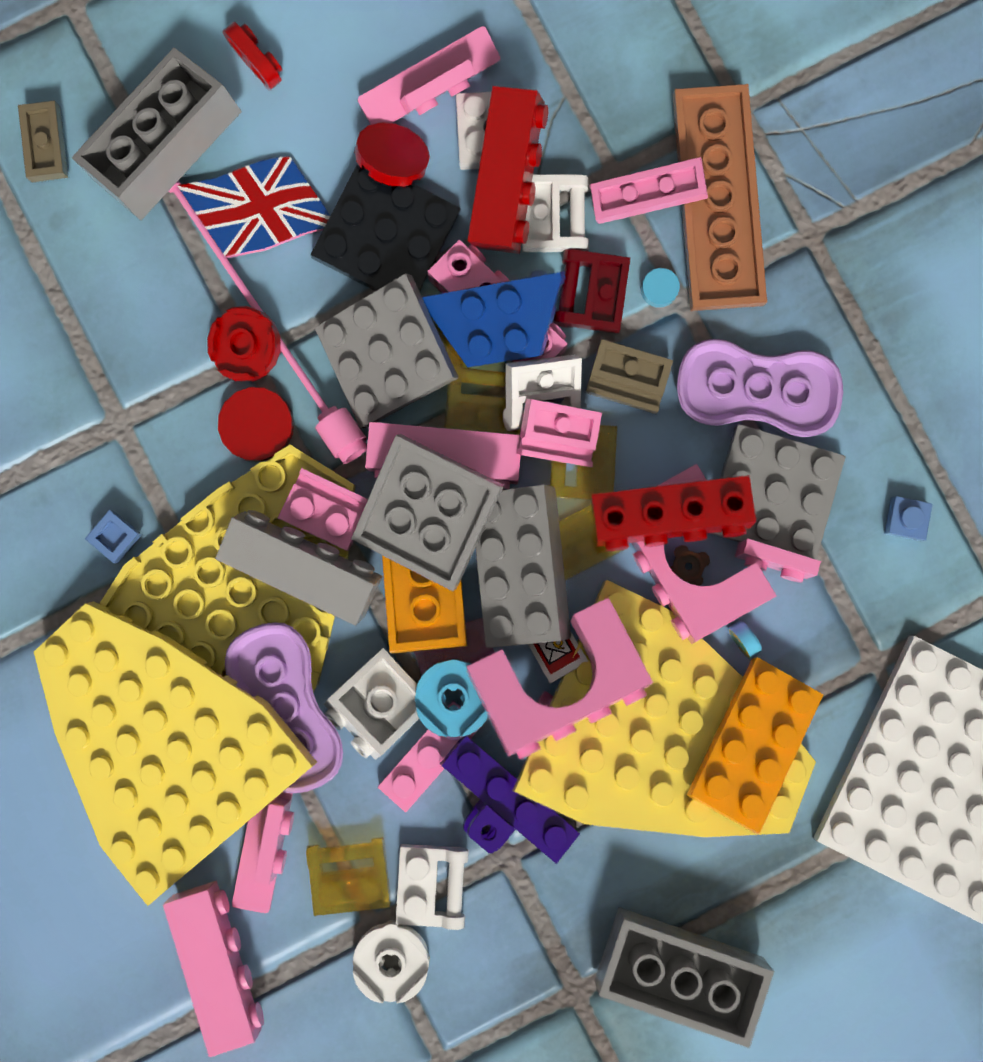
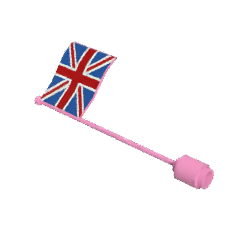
(254, 213)

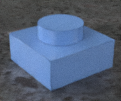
(908, 518)
(113, 536)

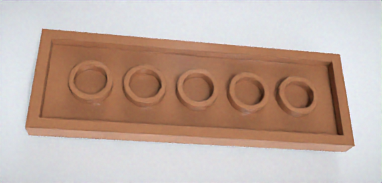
(725, 228)

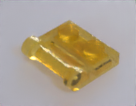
(476, 411)
(589, 479)
(351, 888)

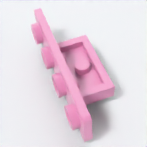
(430, 78)
(263, 855)

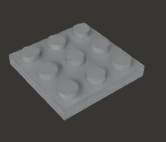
(386, 351)
(789, 486)
(427, 512)

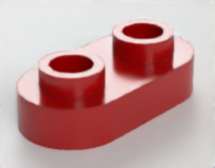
(244, 44)

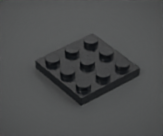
(384, 231)

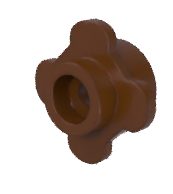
(698, 561)

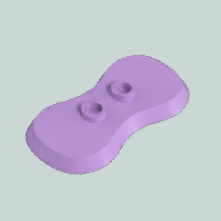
(789, 390)
(277, 666)

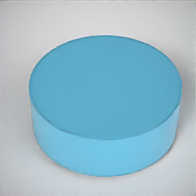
(660, 287)

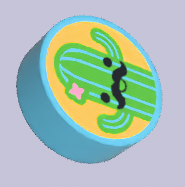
(745, 639)

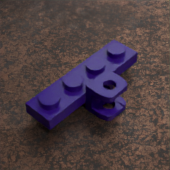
(502, 807)

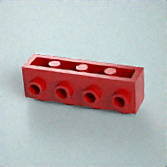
(507, 169)
(672, 512)

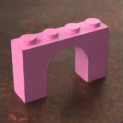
(701, 608)
(615, 677)

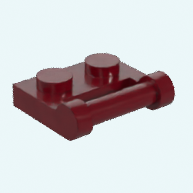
(604, 293)

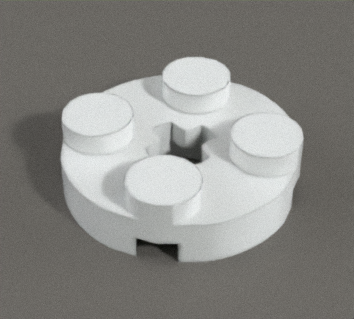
(390, 984)

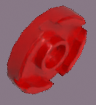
(391, 154)
(244, 344)
(255, 424)

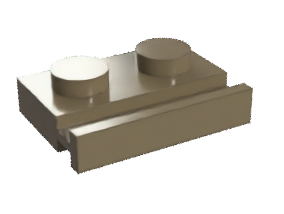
(629, 376)

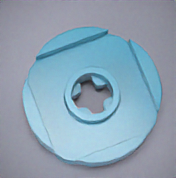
(431, 699)

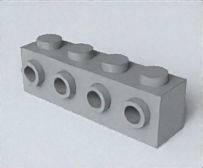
(299, 566)

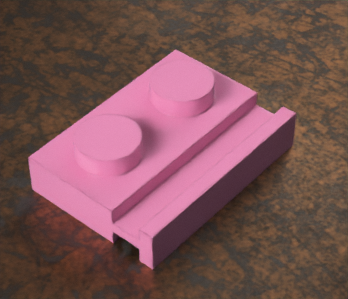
(559, 432)
(323, 509)

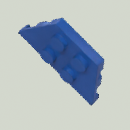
(498, 319)

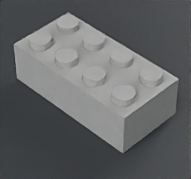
(157, 133)
(523, 570)
(683, 977)

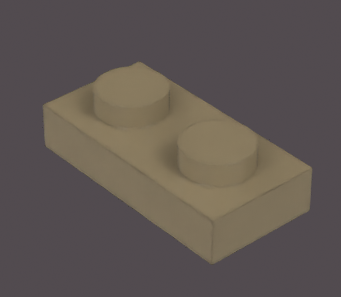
(42, 141)

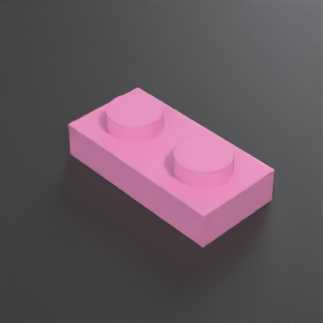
(792, 565)

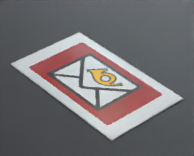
(557, 657)

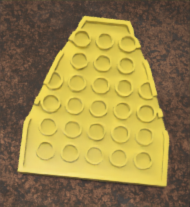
(206, 603)
(159, 745)
(645, 755)

